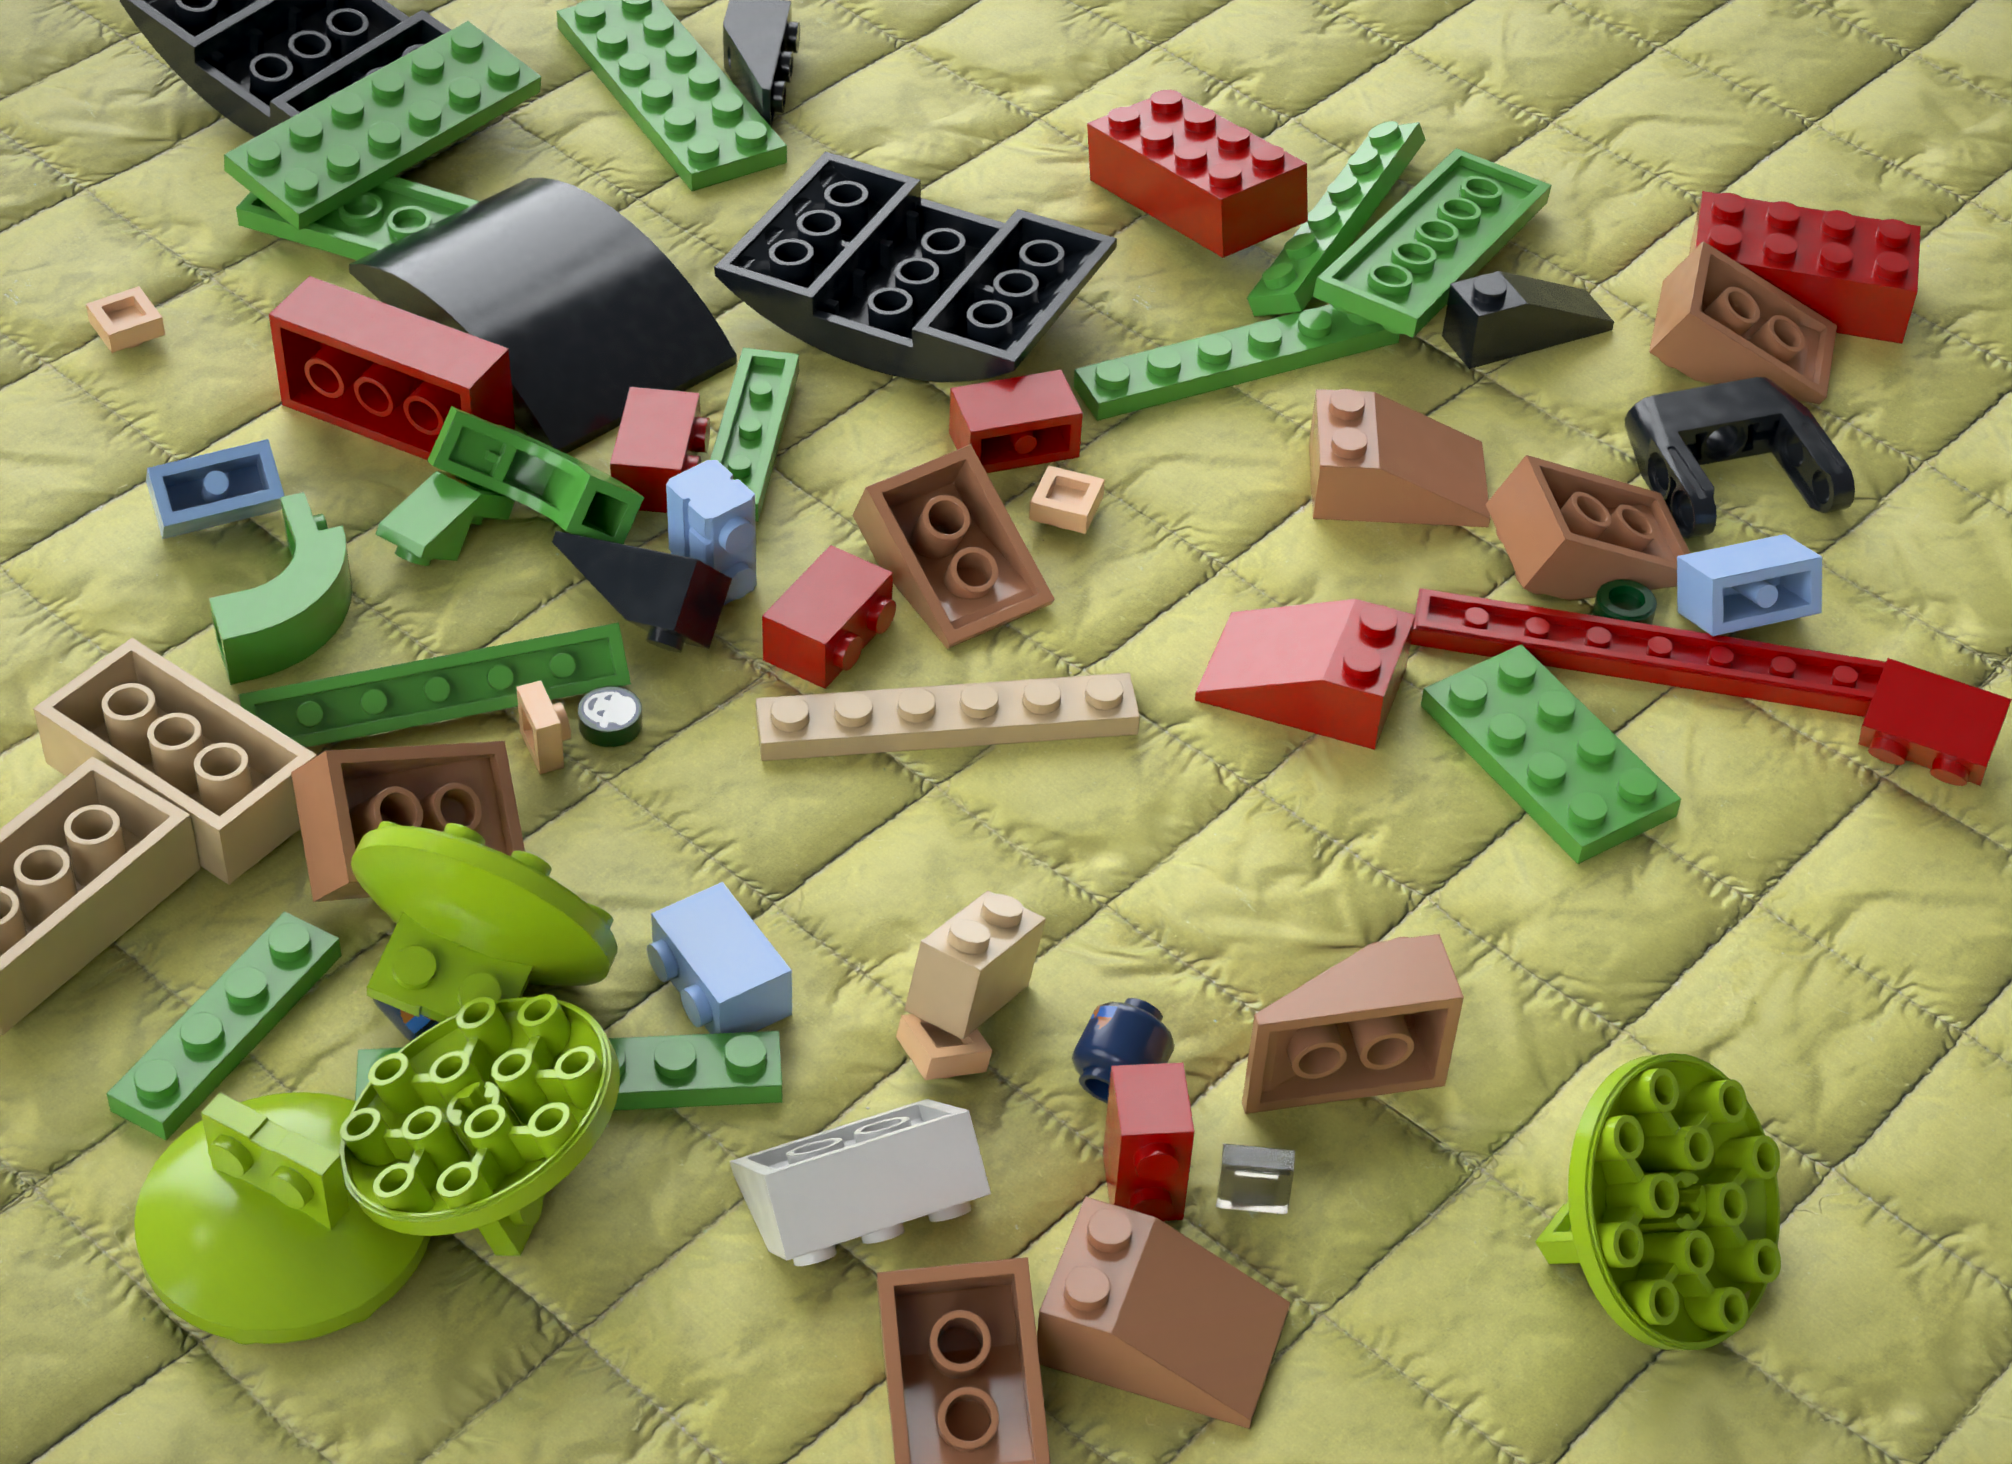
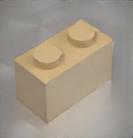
(974, 964)

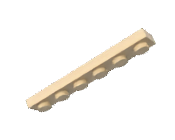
(946, 716)

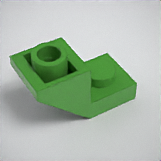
(438, 517)

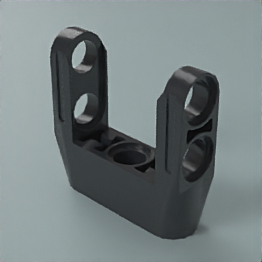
(1728, 422)

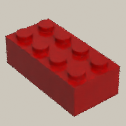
(1198, 172)
(1833, 262)
(383, 367)

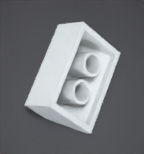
(863, 1180)

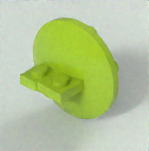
(473, 921)
(480, 1119)
(1671, 1203)
(256, 1229)

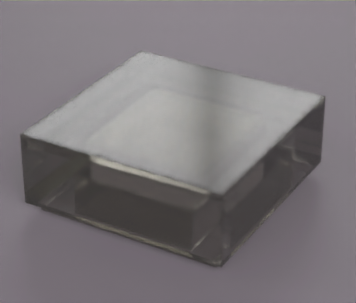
(1255, 1178)

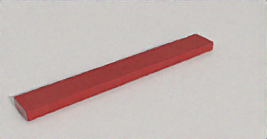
(1648, 652)

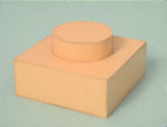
(125, 319)
(1066, 499)
(542, 726)
(941, 1053)

